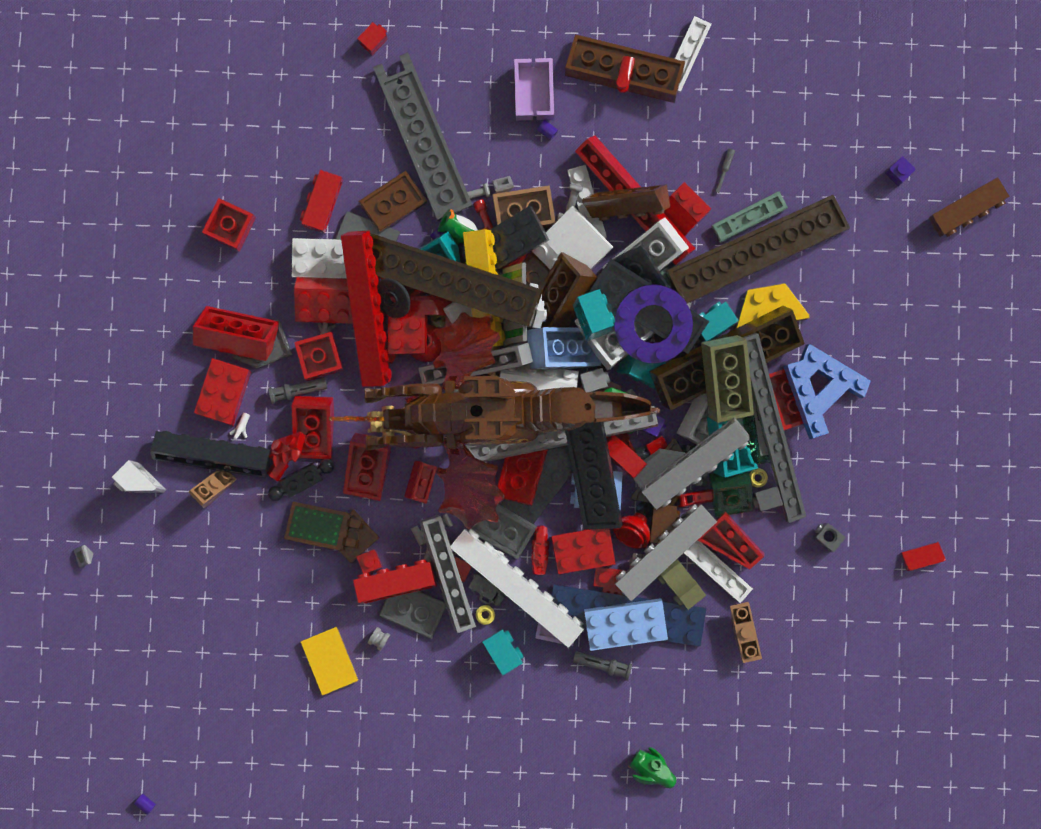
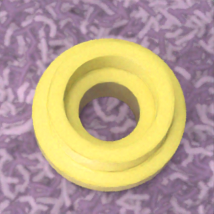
(762, 473)
(480, 619)

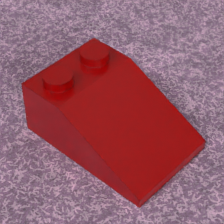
(311, 418)
(365, 469)

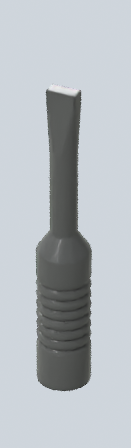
(725, 167)

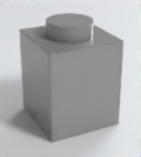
(594, 380)

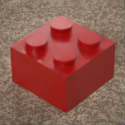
(229, 224)
(318, 356)

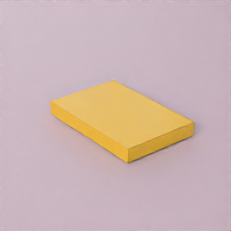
(329, 661)

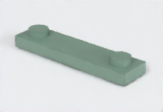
(749, 217)

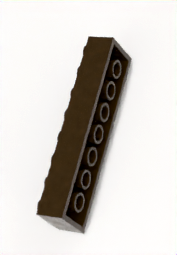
(685, 377)

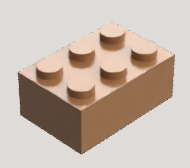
(512, 202)

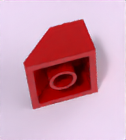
(686, 209)

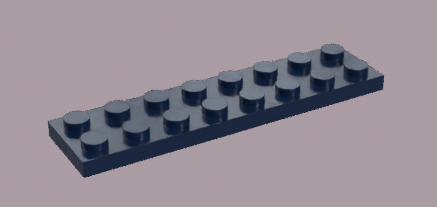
(682, 624)

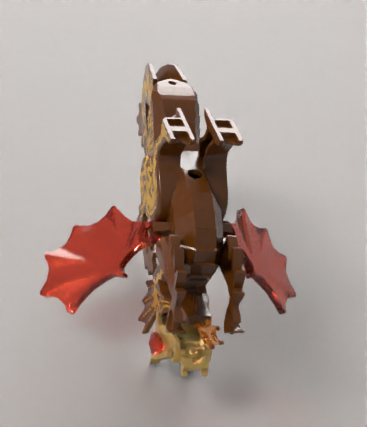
(481, 413)

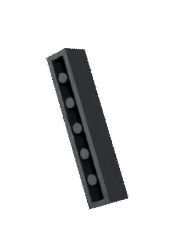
(210, 454)

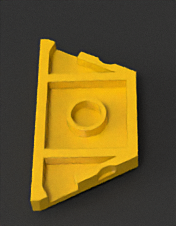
(766, 299)

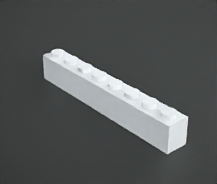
(517, 588)

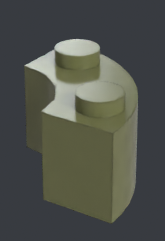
(681, 583)

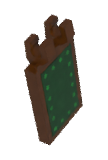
(320, 527)

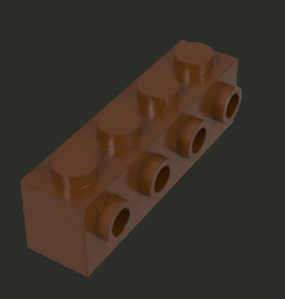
(968, 207)

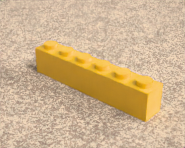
(480, 255)

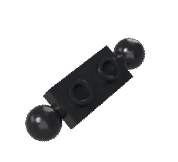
(301, 479)

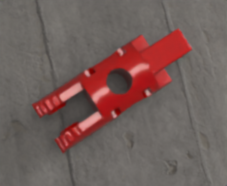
(540, 551)

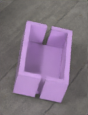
(534, 89)

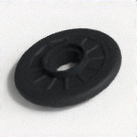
(393, 309)

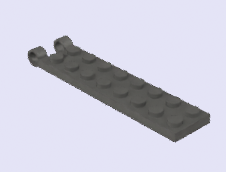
(424, 139)

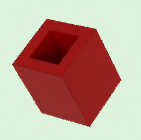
(373, 38)
(369, 561)

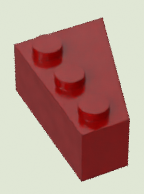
(732, 541)

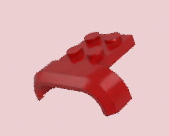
(409, 333)

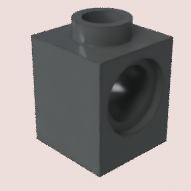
(767, 499)
(837, 537)

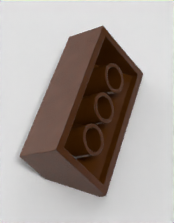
(627, 201)
(562, 287)

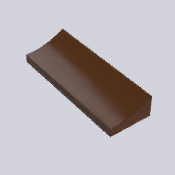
(601, 61)

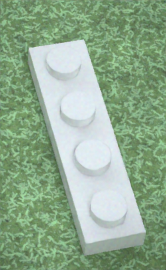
(691, 46)
(580, 177)
(718, 571)

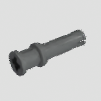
(288, 391)
(612, 667)

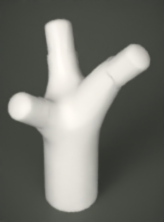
(241, 427)

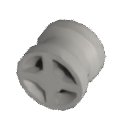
(378, 638)

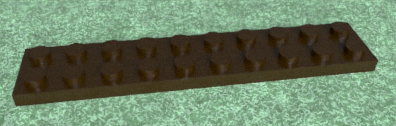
(758, 249)
(455, 281)

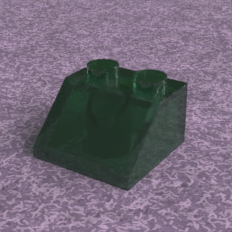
(731, 493)

